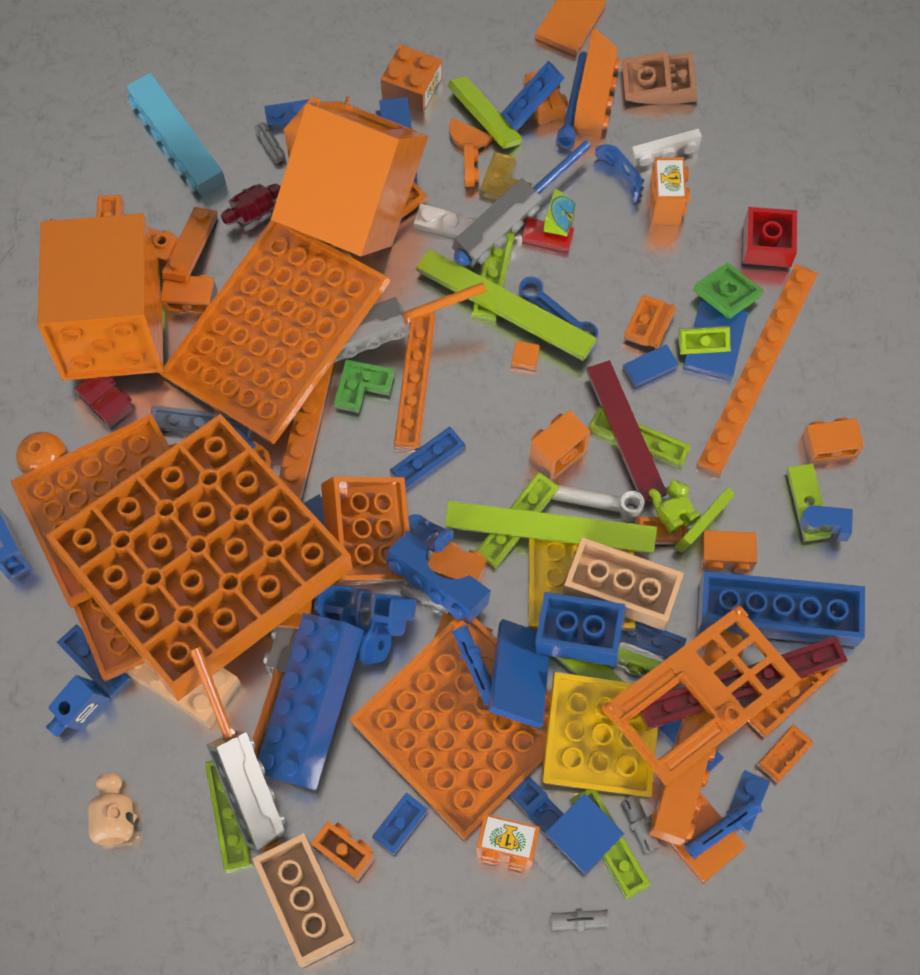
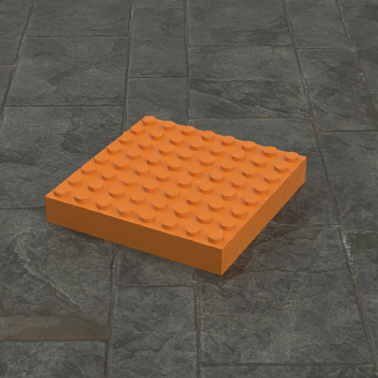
(200, 554)

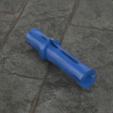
(475, 664)
(749, 808)

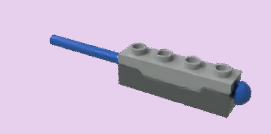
(507, 215)

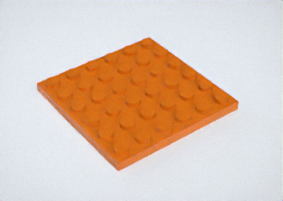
(79, 481)
(444, 737)

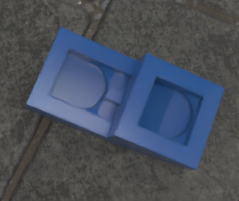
(536, 804)

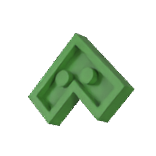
(357, 379)

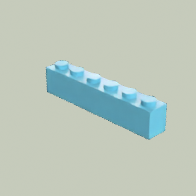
(176, 135)

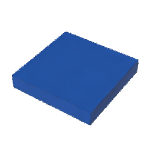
(584, 833)

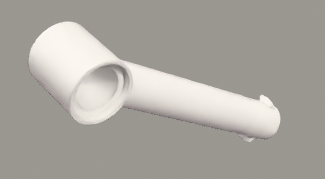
(601, 500)

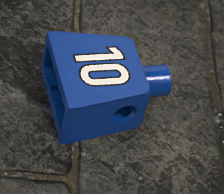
(76, 705)

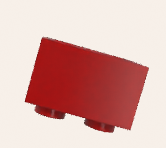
(770, 237)

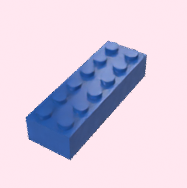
(785, 607)
(309, 700)

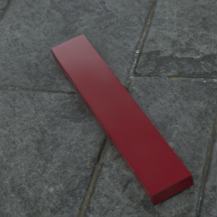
(625, 430)

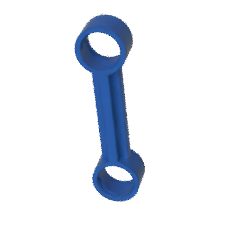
(548, 304)

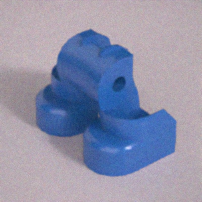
(387, 617)

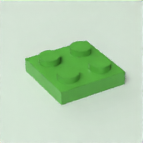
(728, 290)

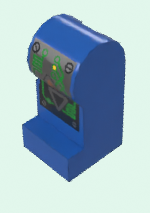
(828, 520)

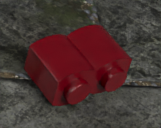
(105, 399)

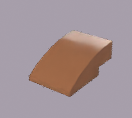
(660, 78)

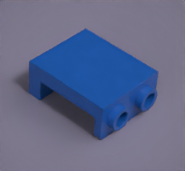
(12, 556)

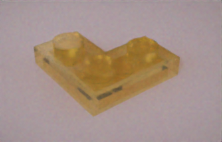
(498, 176)

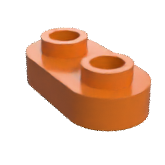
(470, 172)

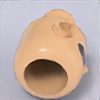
(110, 812)

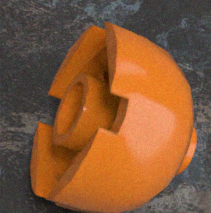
(39, 451)

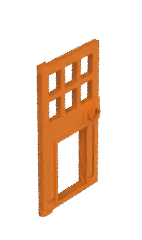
(707, 688)

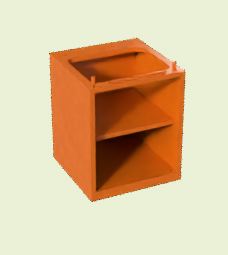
(348, 177)
(100, 296)

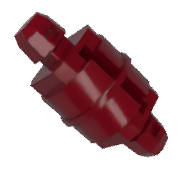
(251, 204)

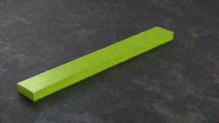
(508, 305)
(549, 526)

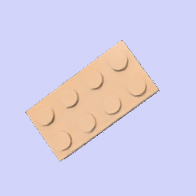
(623, 578)
(196, 702)
(302, 900)

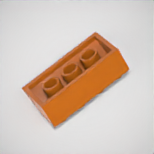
(596, 86)

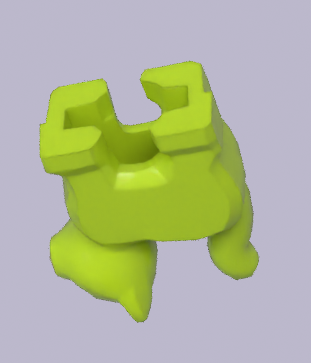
(676, 510)

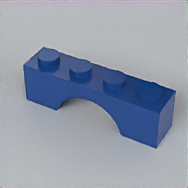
(462, 596)

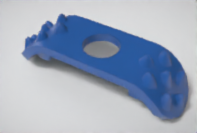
(615, 156)
(425, 529)

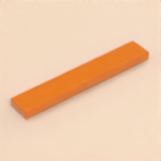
(414, 383)

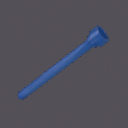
(566, 134)

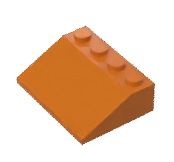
(367, 520)

